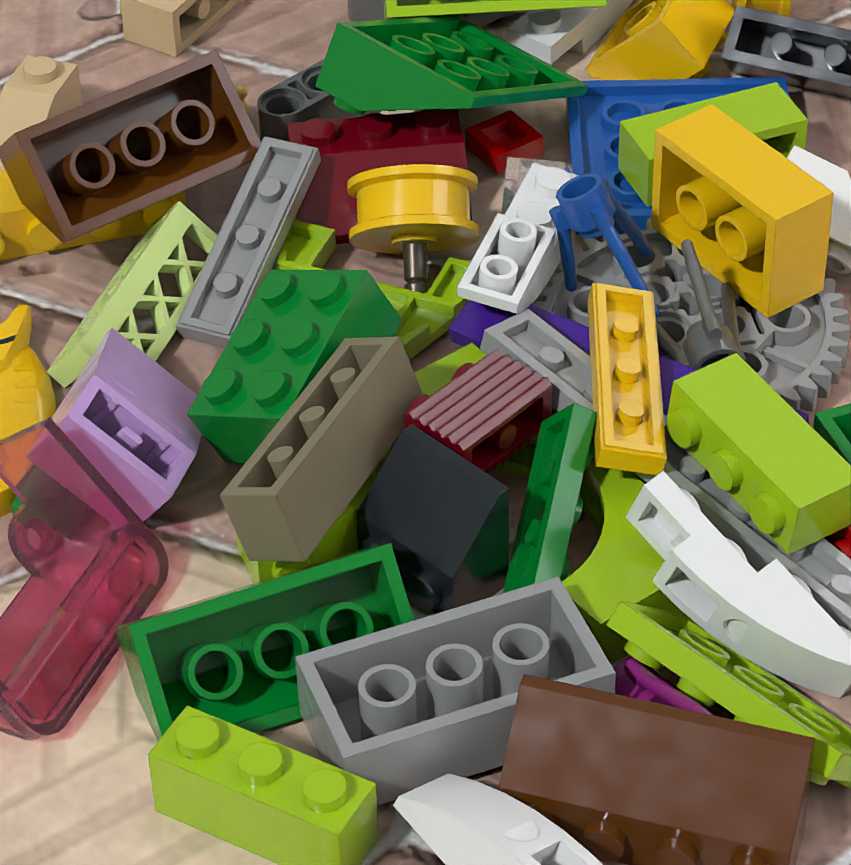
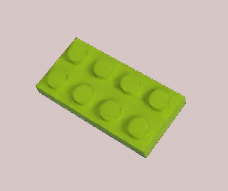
(720, 675)

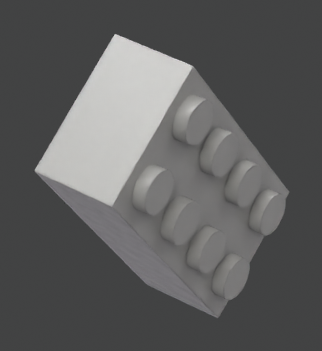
(443, 686)

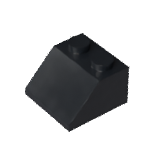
(441, 520)

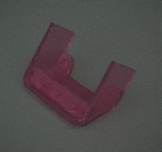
(88, 571)

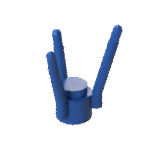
(588, 208)

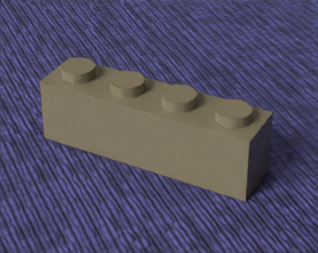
(322, 450)

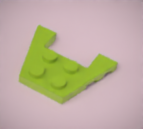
(422, 314)

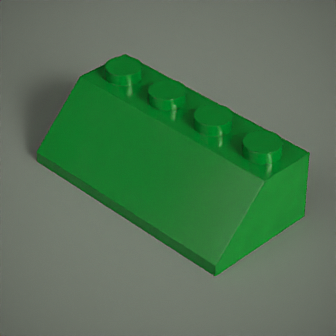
(240, 646)

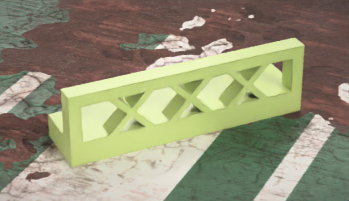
(126, 292)

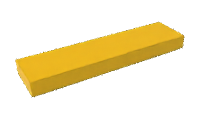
(626, 380)

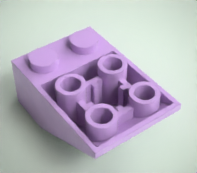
(131, 423)

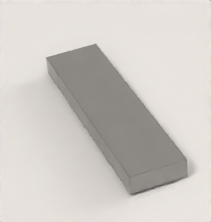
(248, 240)

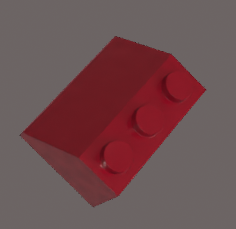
(370, 143)

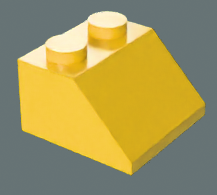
(662, 40)

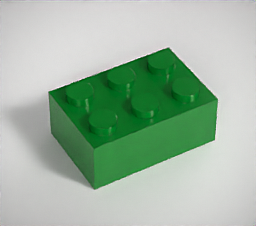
(280, 348)

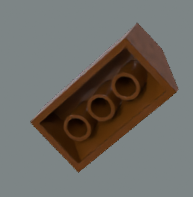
(131, 148)
(656, 778)

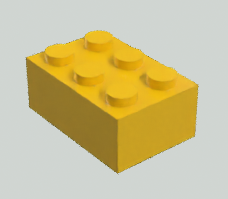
(743, 208)

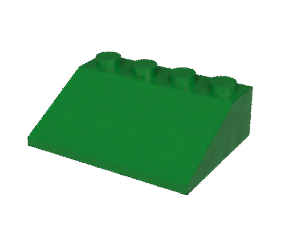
(433, 66)

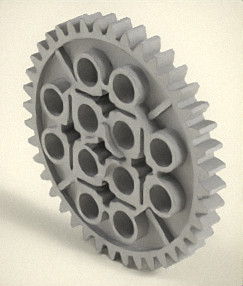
(792, 351)

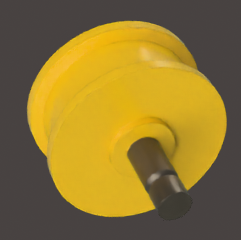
(413, 214)

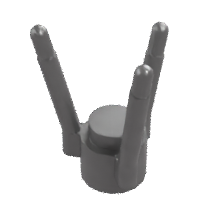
(707, 338)

